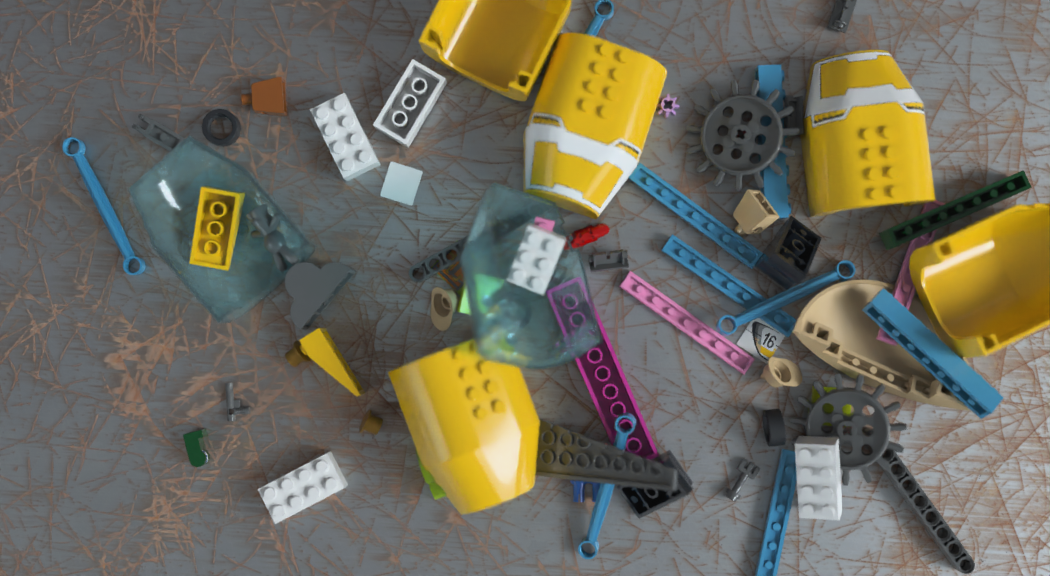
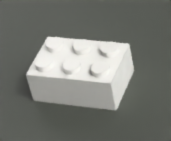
(536, 258)

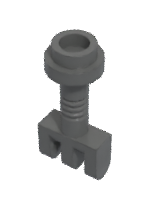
(746, 472)

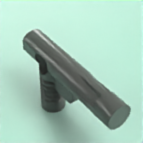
(234, 404)

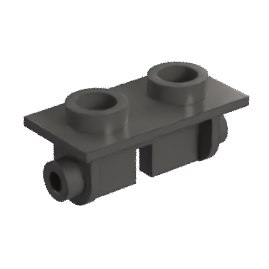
(841, 15)
(795, 119)
(601, 262)

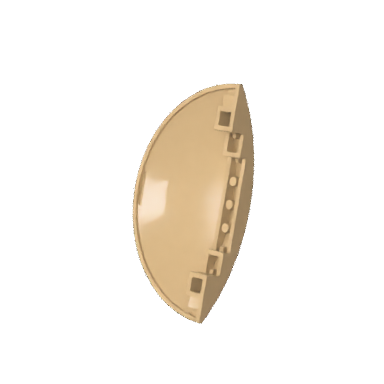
(846, 339)

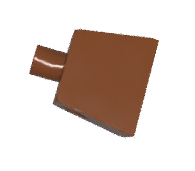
(267, 97)

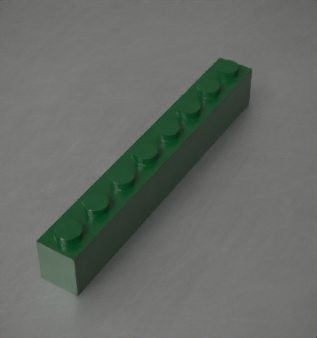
(955, 210)

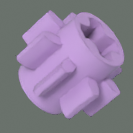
(666, 112)

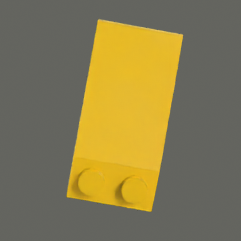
(216, 227)
(326, 354)

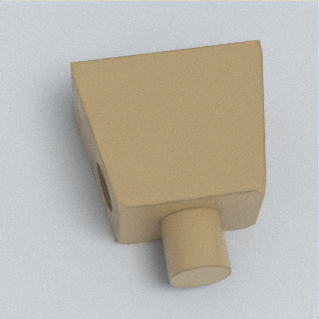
(754, 213)

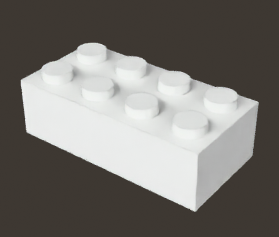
(410, 103)
(345, 137)
(818, 477)
(302, 487)

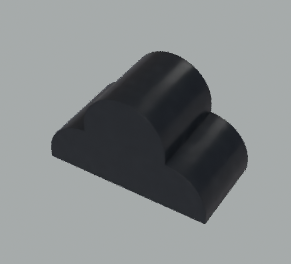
(789, 254)
(647, 500)

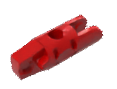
(588, 234)

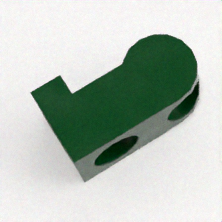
(195, 447)

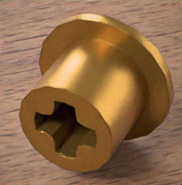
(296, 356)
(371, 423)

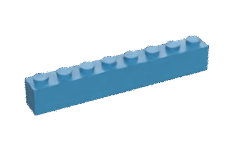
(775, 186)
(933, 354)

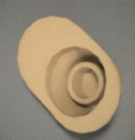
(443, 306)
(781, 373)

